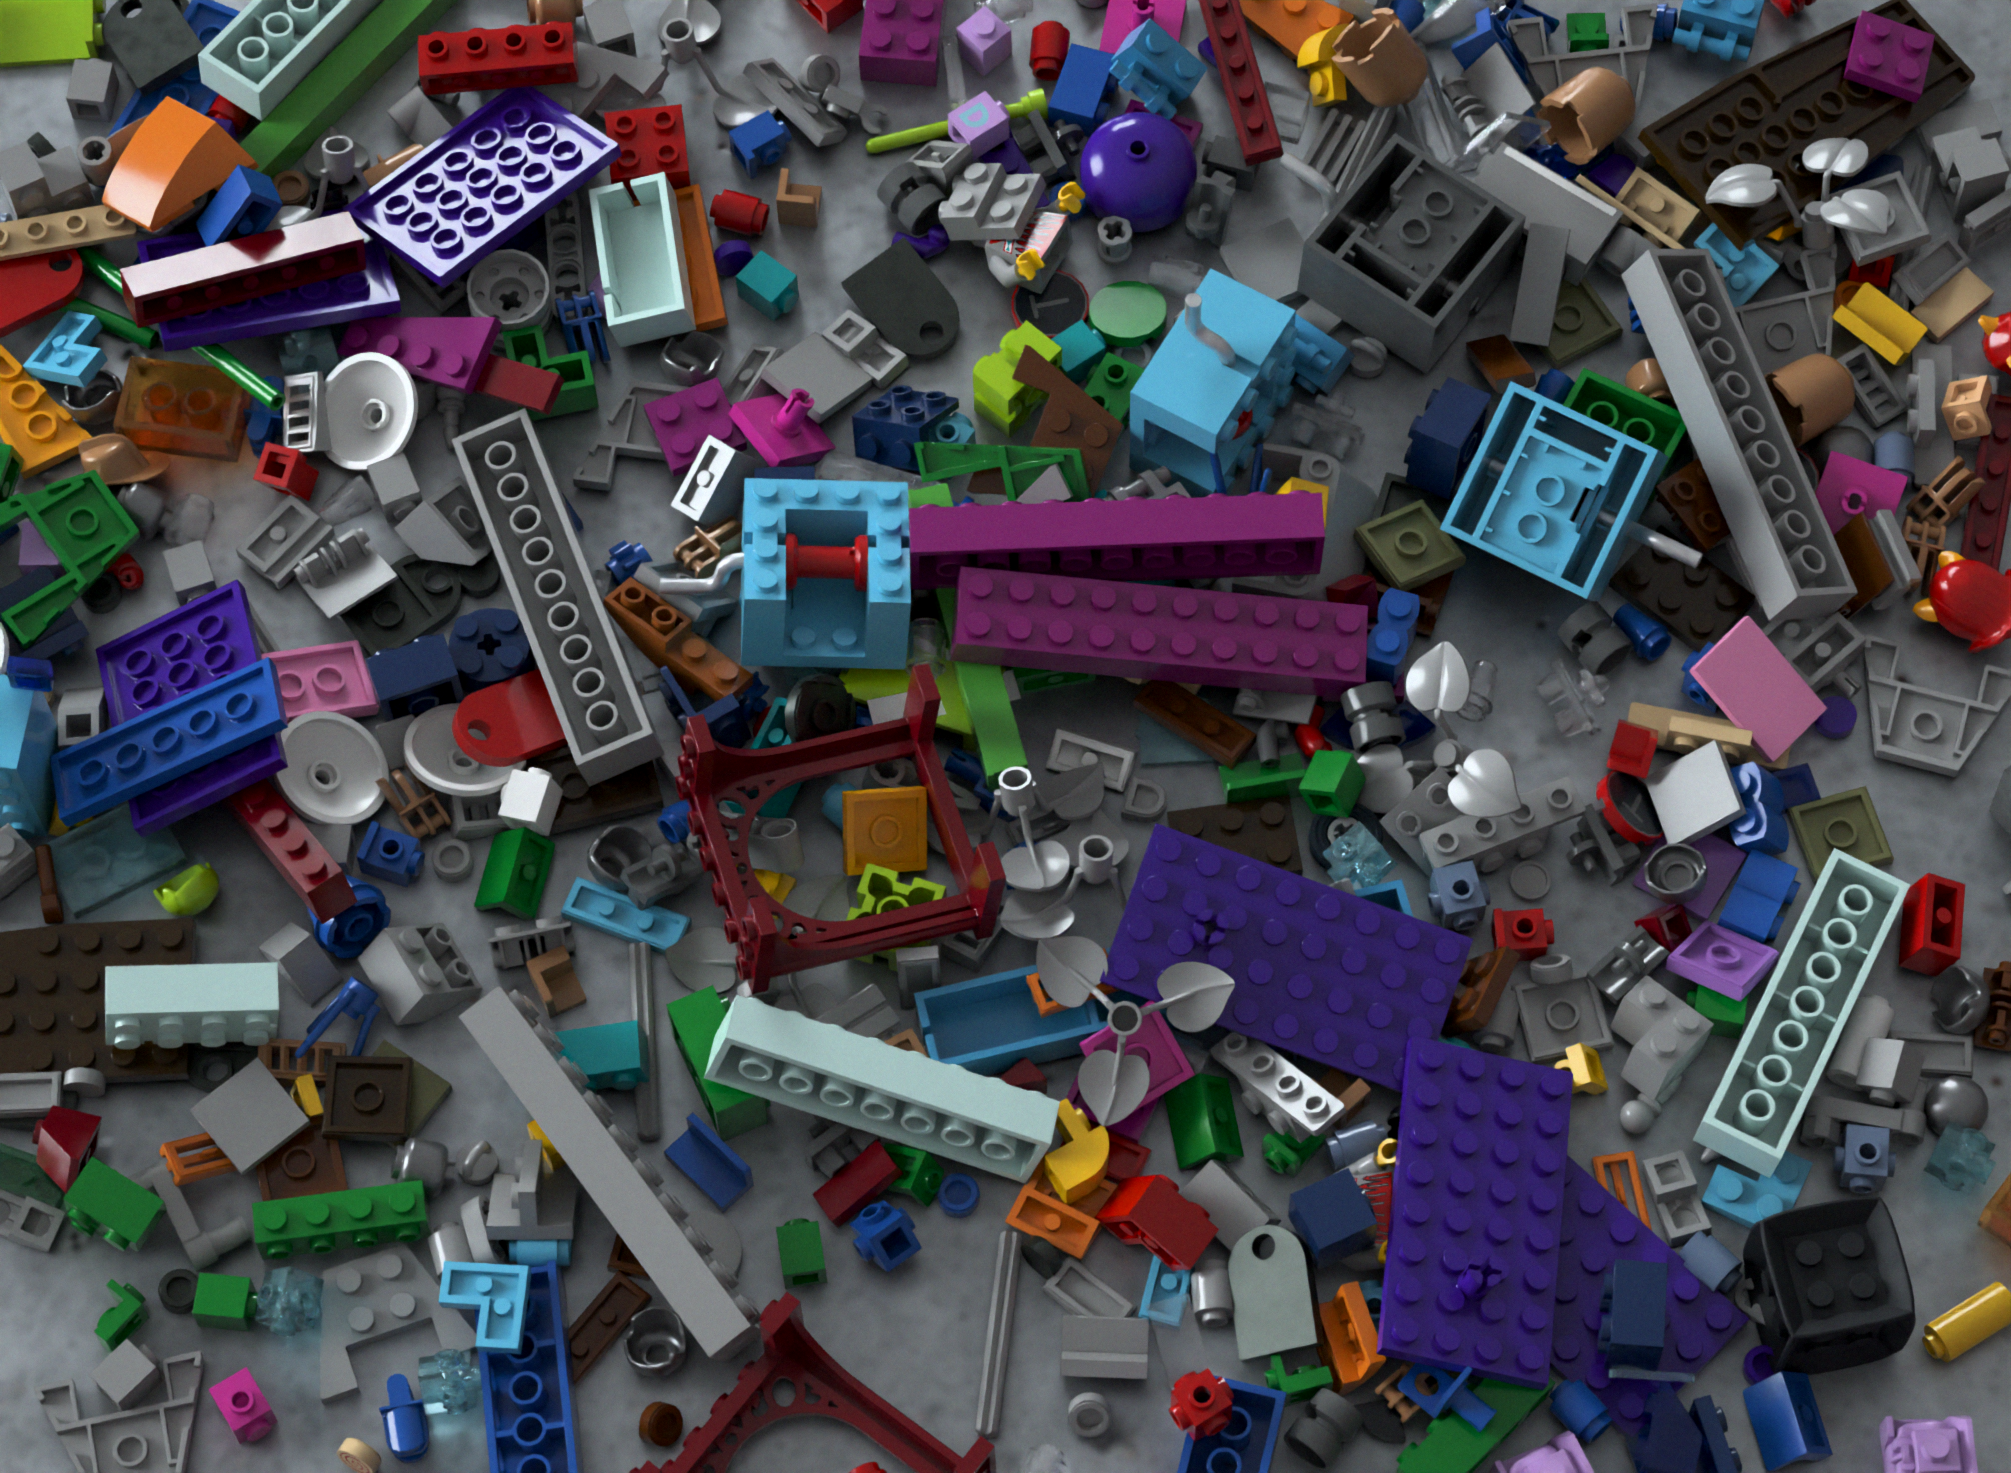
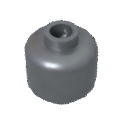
(146, 508)
(423, 1161)

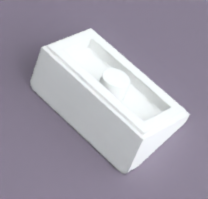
(1076, 749)

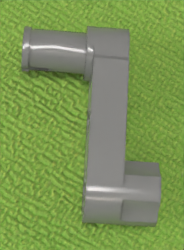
(1828, 1116)
(200, 1246)

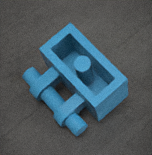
(1719, 27)
(1156, 68)
(1318, 358)

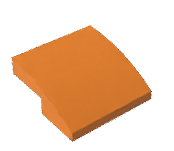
(1044, 1214)
(1348, 1339)

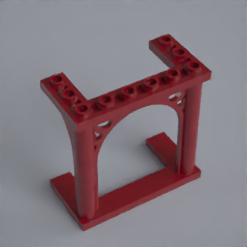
(720, 773)
(797, 1356)

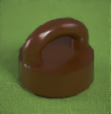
(660, 1424)

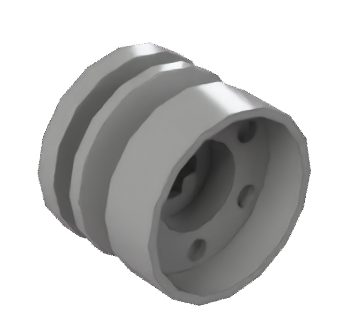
(510, 281)

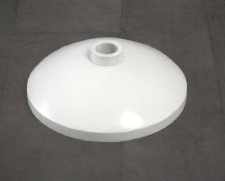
(356, 397)
(345, 760)
(441, 763)

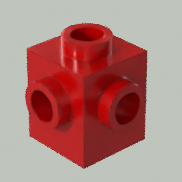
(1197, 1417)

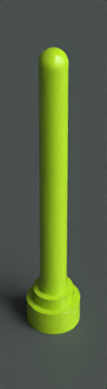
(1034, 100)

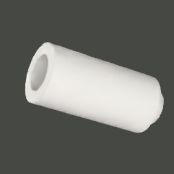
(1868, 1018)

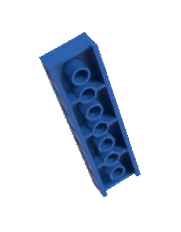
(532, 1408)

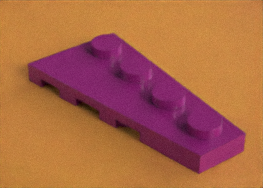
(431, 349)

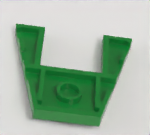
(1019, 464)
(83, 531)

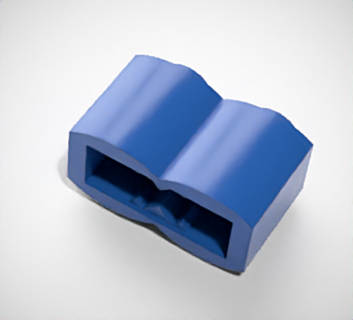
(1392, 636)
(1763, 800)
(1759, 896)

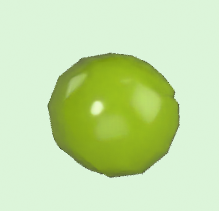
(189, 891)

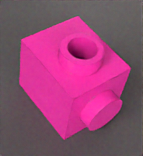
(243, 1406)

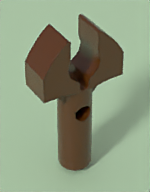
(50, 899)

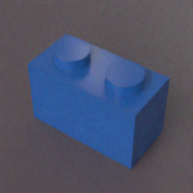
(1083, 89)
(240, 207)

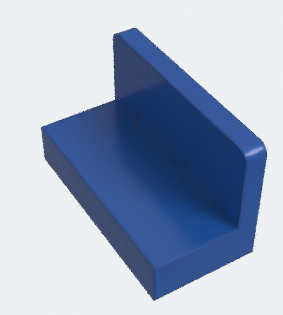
(1488, 33)
(710, 1164)
(1786, 1420)

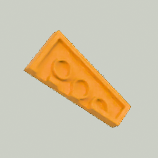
(34, 421)

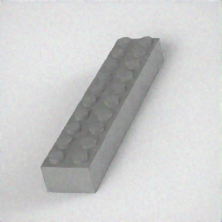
(1739, 434)
(557, 598)
(613, 1174)

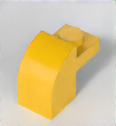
(1326, 79)
(1084, 1159)

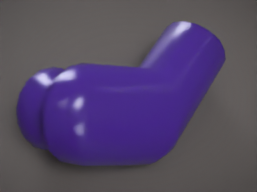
(928, 245)

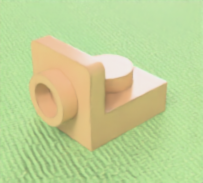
(1966, 408)

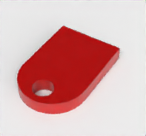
(34, 289)
(513, 717)

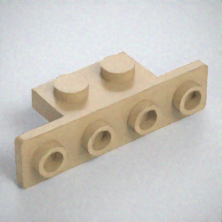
(1650, 206)
(63, 231)
(1690, 731)

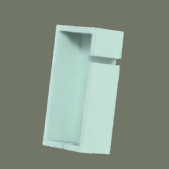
(642, 260)
(191, 1004)

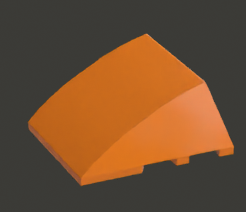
(171, 164)

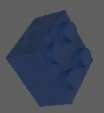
(1446, 437)
(414, 677)
(1635, 1316)

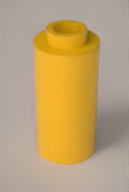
(1968, 1323)

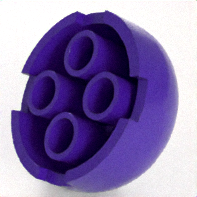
(1143, 186)

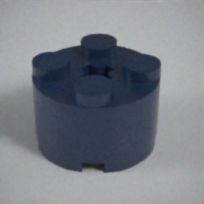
(489, 648)

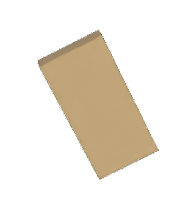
(1952, 304)

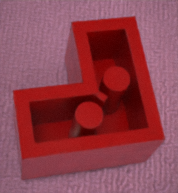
(1156, 1215)

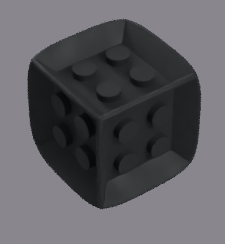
(1830, 1285)

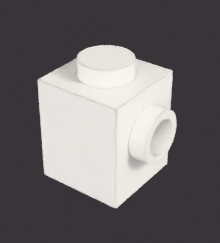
(530, 800)

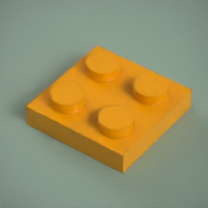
(885, 829)

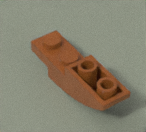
(667, 640)

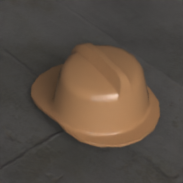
(120, 461)

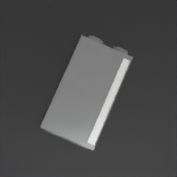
(1550, 201)

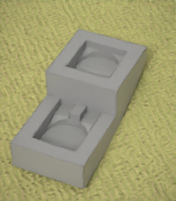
(863, 346)
(1676, 1197)
(29, 1221)

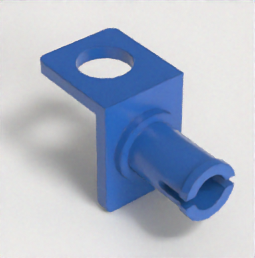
(969, 768)
(1450, 1394)

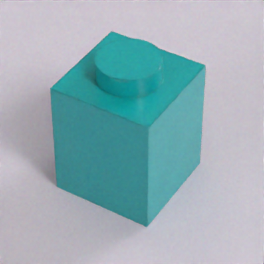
(767, 286)
(1080, 350)

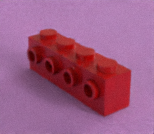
(498, 58)

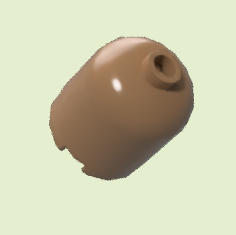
(1381, 59)
(1588, 113)
(1812, 395)

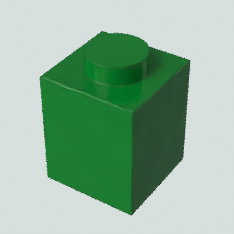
(1332, 783)
(1721, 1010)
(801, 1253)
(225, 1302)

